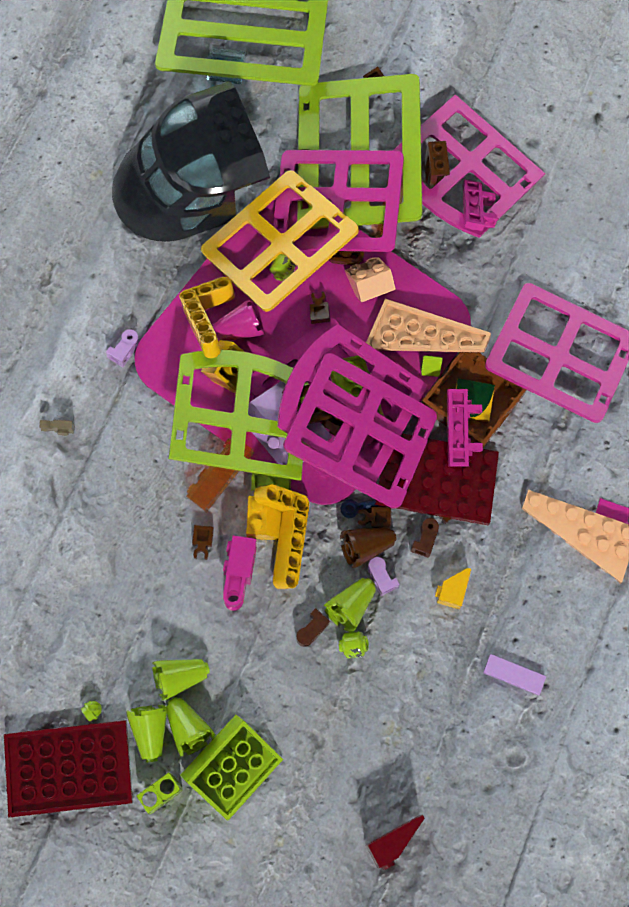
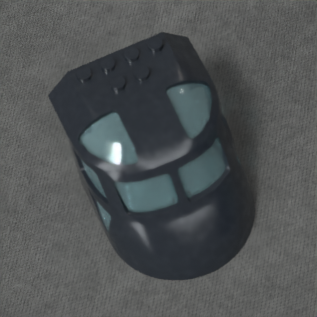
(189, 167)

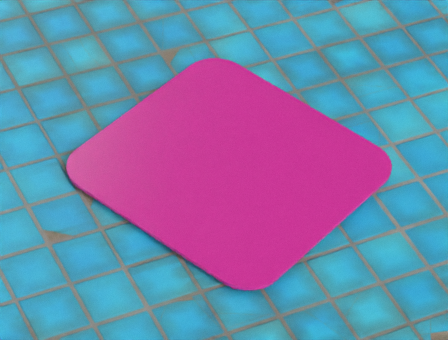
(171, 335)

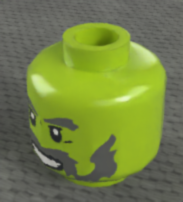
(282, 267)
(354, 644)

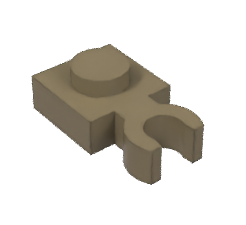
(60, 427)

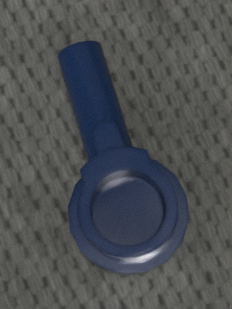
(350, 507)

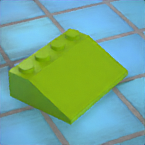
(231, 767)

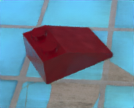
(391, 845)

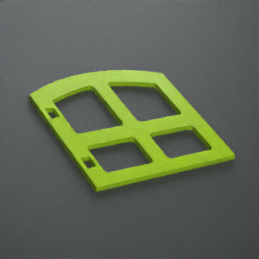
(238, 421)

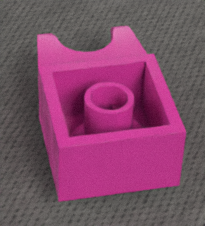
(238, 569)

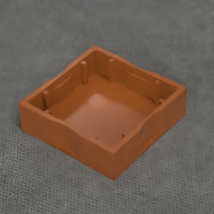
(472, 367)

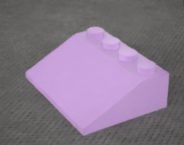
(267, 407)

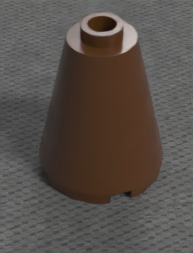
(365, 544)

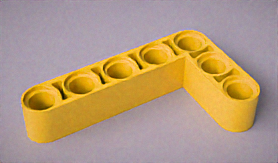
(196, 301)
(291, 534)

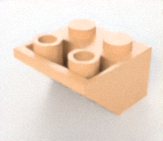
(370, 279)

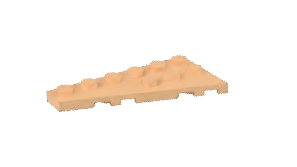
(412, 329)
(591, 534)

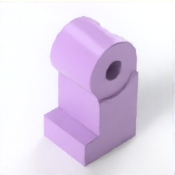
(124, 349)
(380, 576)

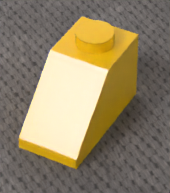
(453, 589)

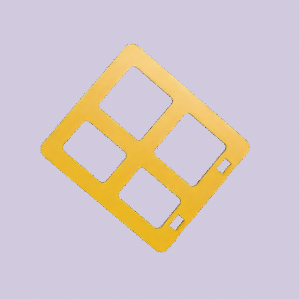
(280, 242)

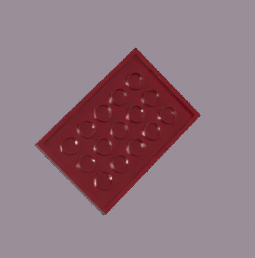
(445, 490)
(67, 769)

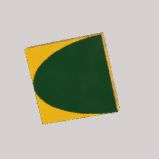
(480, 394)

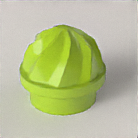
(91, 710)

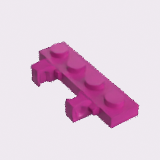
(473, 203)
(458, 412)

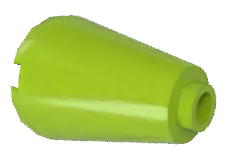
(350, 604)
(178, 675)
(187, 727)
(148, 730)

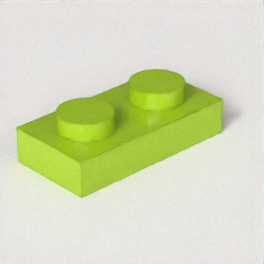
(262, 480)

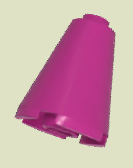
(239, 323)

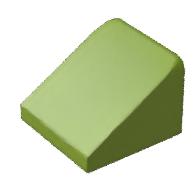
(431, 366)

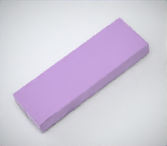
(514, 674)

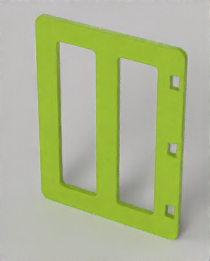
(310, 40)
(360, 91)

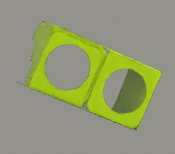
(155, 787)

